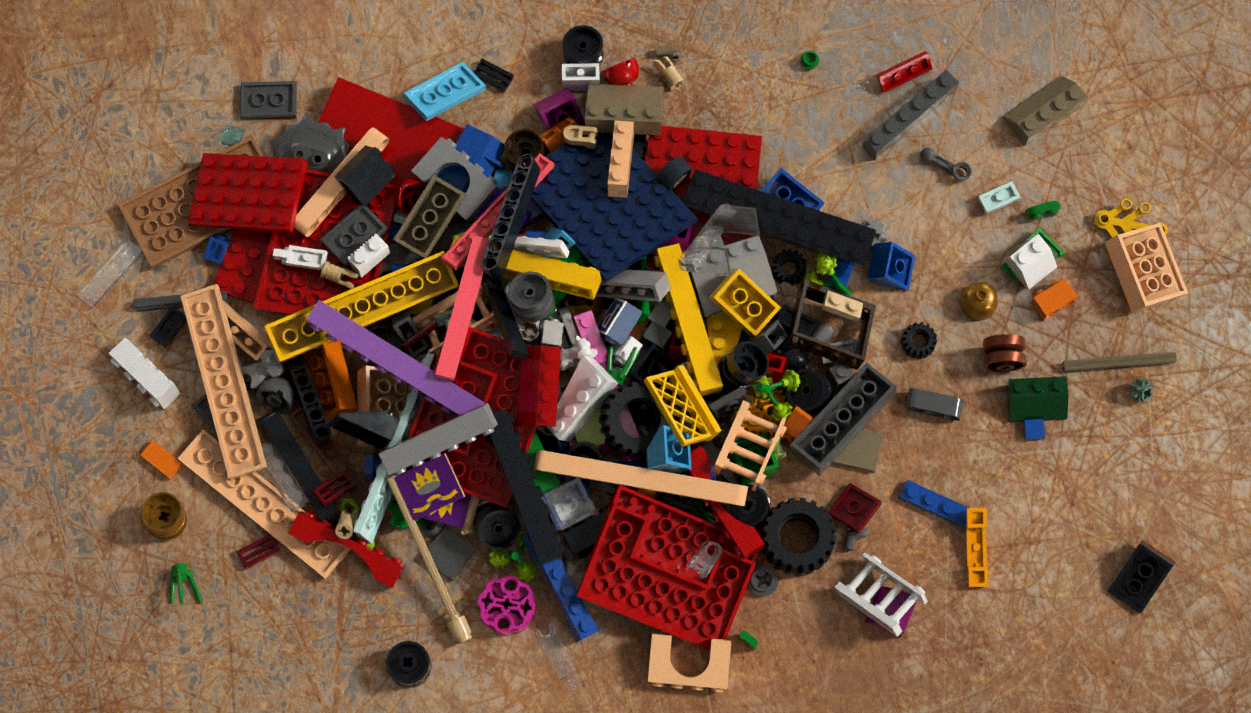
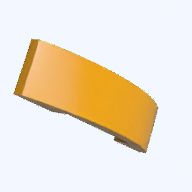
(976, 547)

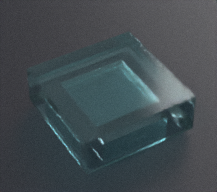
(232, 135)

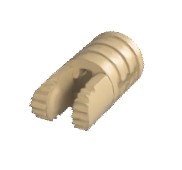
(669, 73)
(336, 274)
(345, 524)

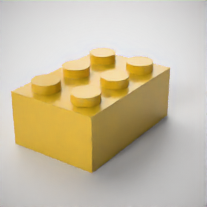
(744, 302)

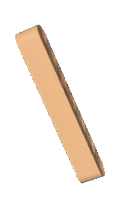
(331, 191)

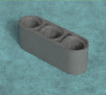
(934, 404)

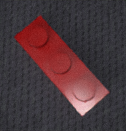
(904, 71)

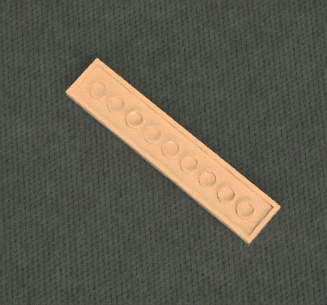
(223, 381)
(260, 503)

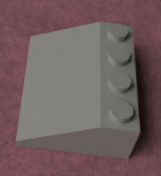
(750, 259)

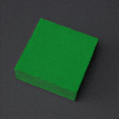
(748, 640)

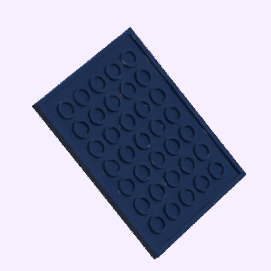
(606, 229)

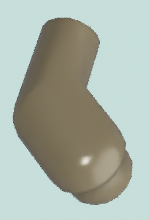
(670, 51)

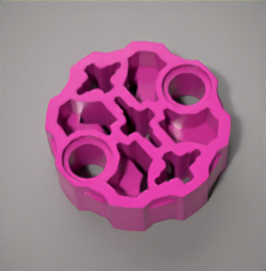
(515, 624)

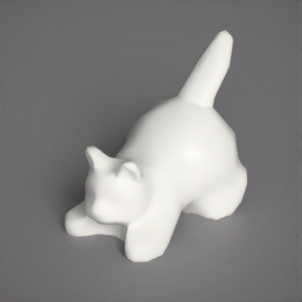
(573, 355)

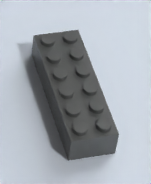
(843, 419)

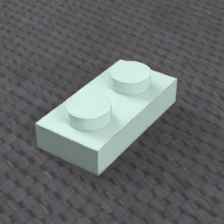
(999, 197)

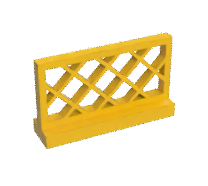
(691, 401)

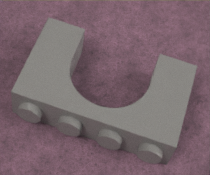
(444, 155)

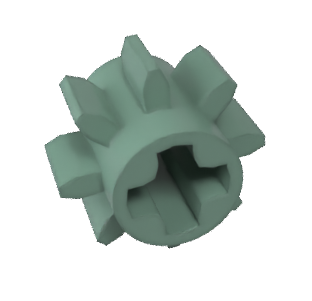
(1140, 390)

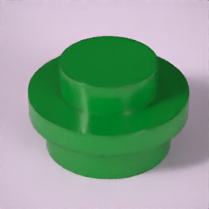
(809, 60)

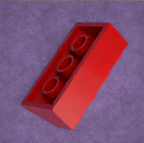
(539, 387)

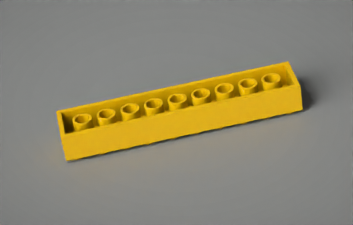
(365, 304)

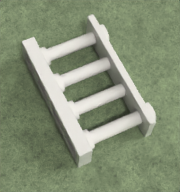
(877, 612)

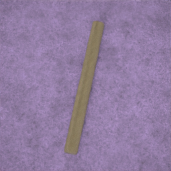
(1119, 361)

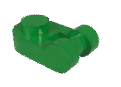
(1036, 212)

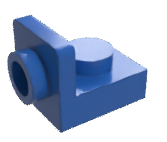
(217, 248)
(371, 467)

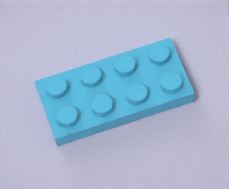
(444, 91)

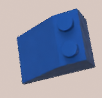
(788, 188)

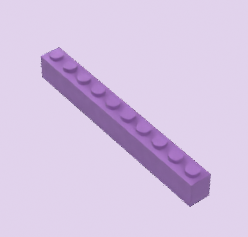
(391, 359)

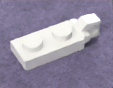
(301, 257)

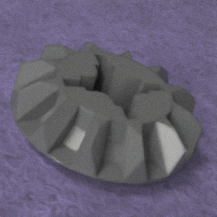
(772, 580)

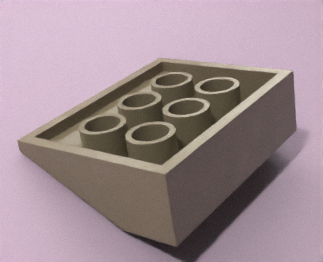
(624, 103)

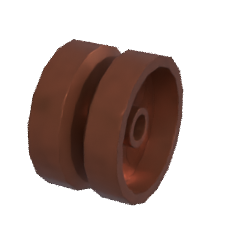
(1004, 353)

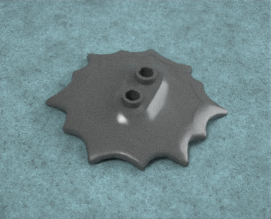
(313, 140)

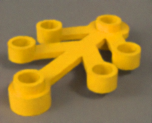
(1127, 222)

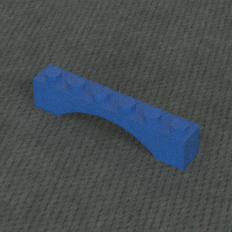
(575, 612)

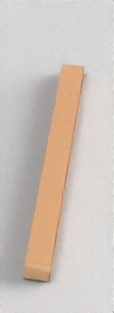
(640, 478)

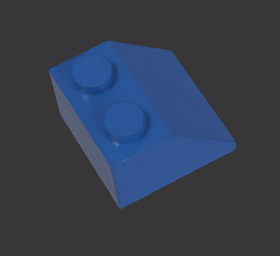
(891, 266)

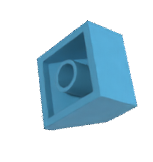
(666, 452)

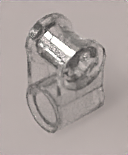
(703, 559)

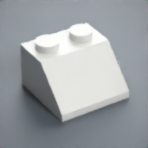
(1032, 262)

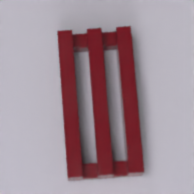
(320, 498)
(261, 558)

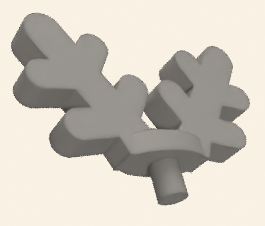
(879, 230)

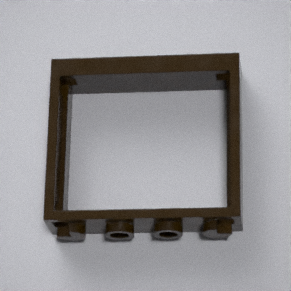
(823, 349)

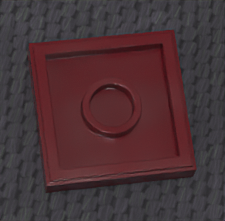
(854, 508)

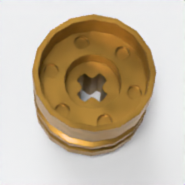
(160, 506)

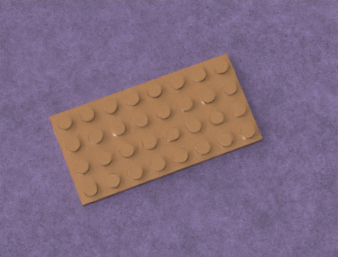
(162, 212)

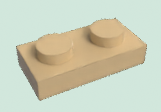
(842, 306)

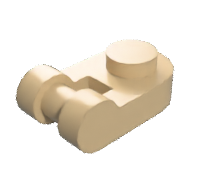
(574, 135)

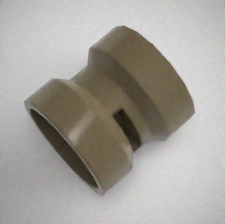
(530, 329)

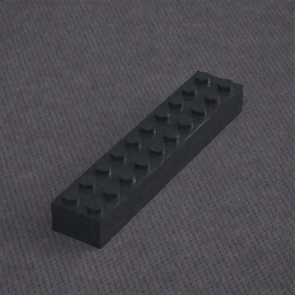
(784, 219)

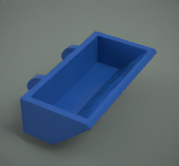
(482, 149)

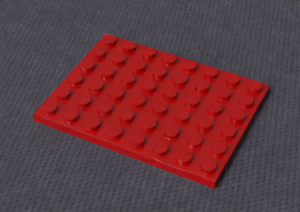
(714, 152)
(291, 288)

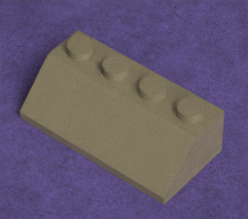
(1045, 109)
(429, 217)

